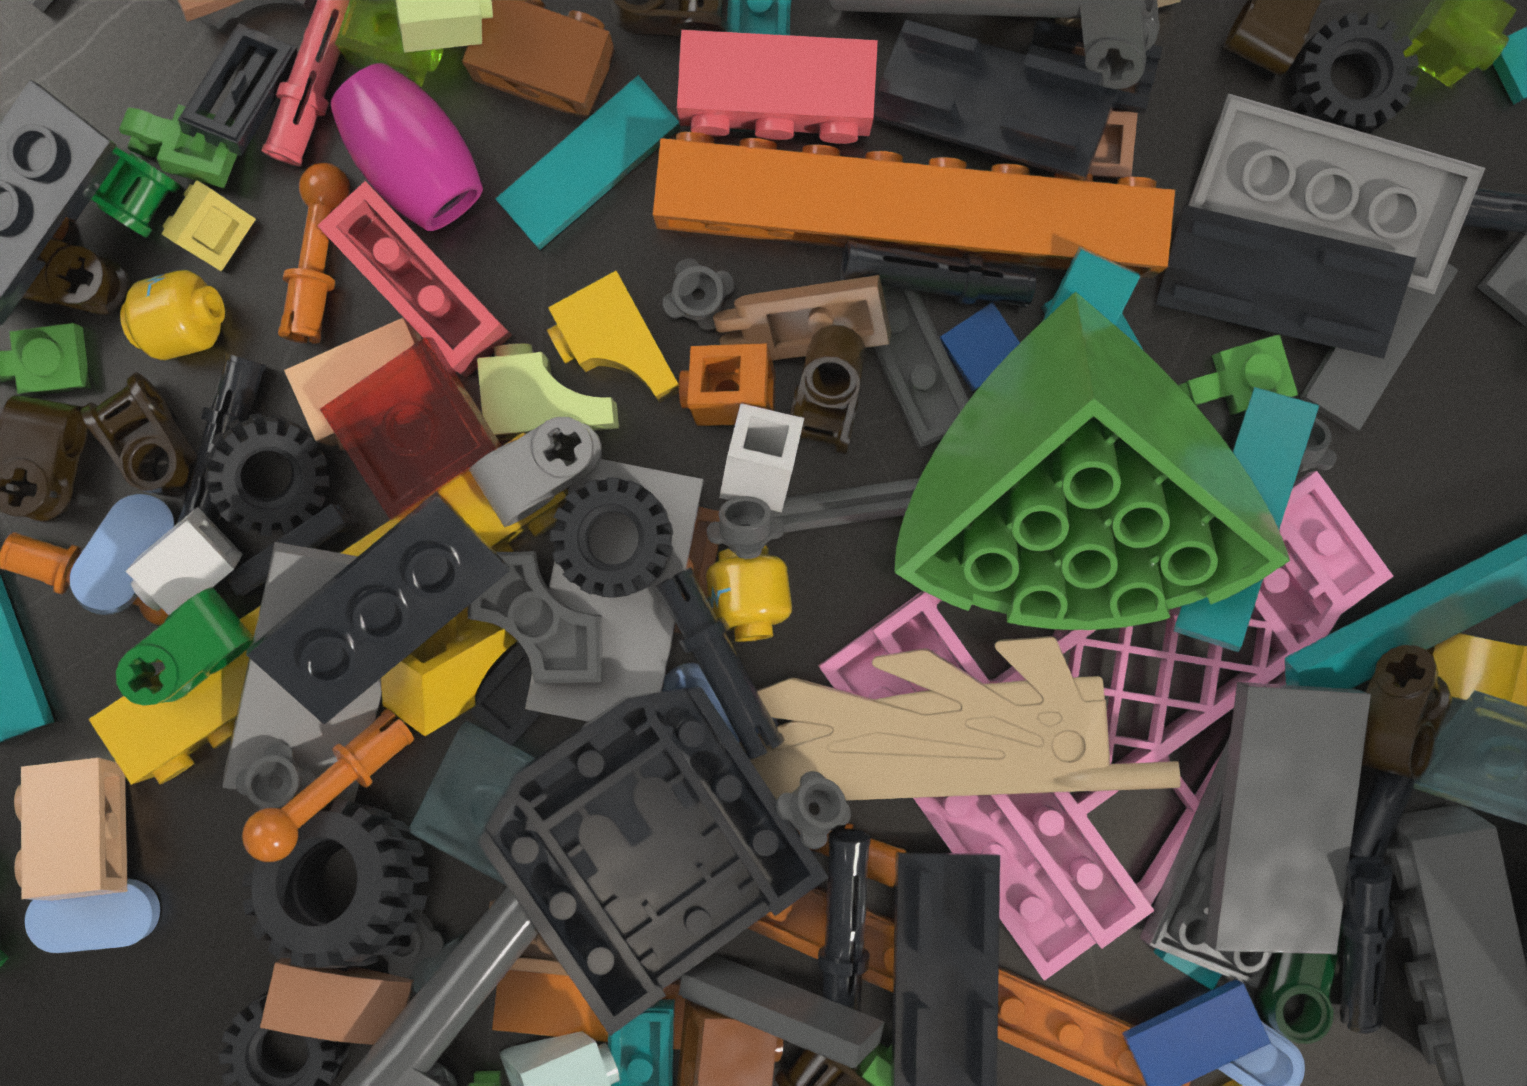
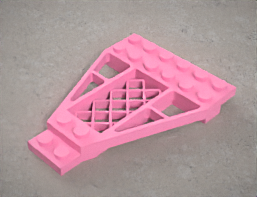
(1056, 871)

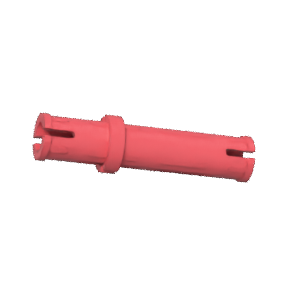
(289, 140)

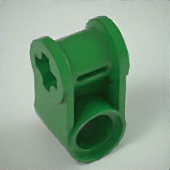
(133, 192)
(192, 645)

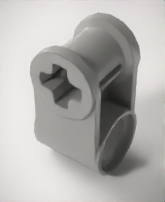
(526, 472)

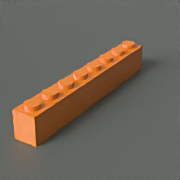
(908, 205)

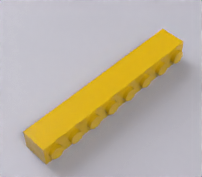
(161, 736)

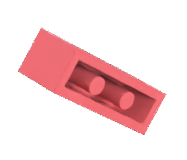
(776, 85)
(414, 279)

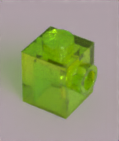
(373, 36)
(1459, 37)

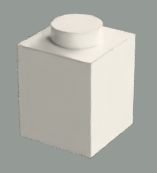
(761, 455)
(183, 563)

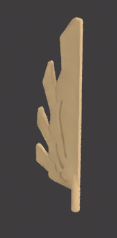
(955, 735)

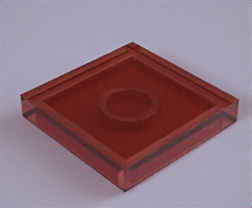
(410, 428)

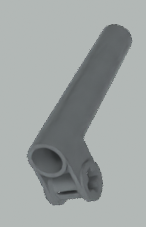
(1113, 30)
(447, 1001)

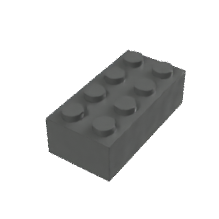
(1462, 945)

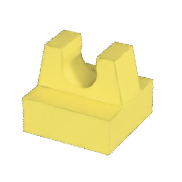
(208, 225)

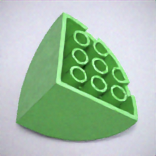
(1084, 491)

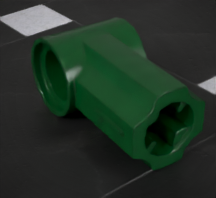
(1305, 975)

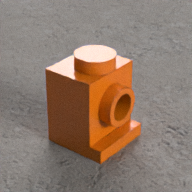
(723, 368)

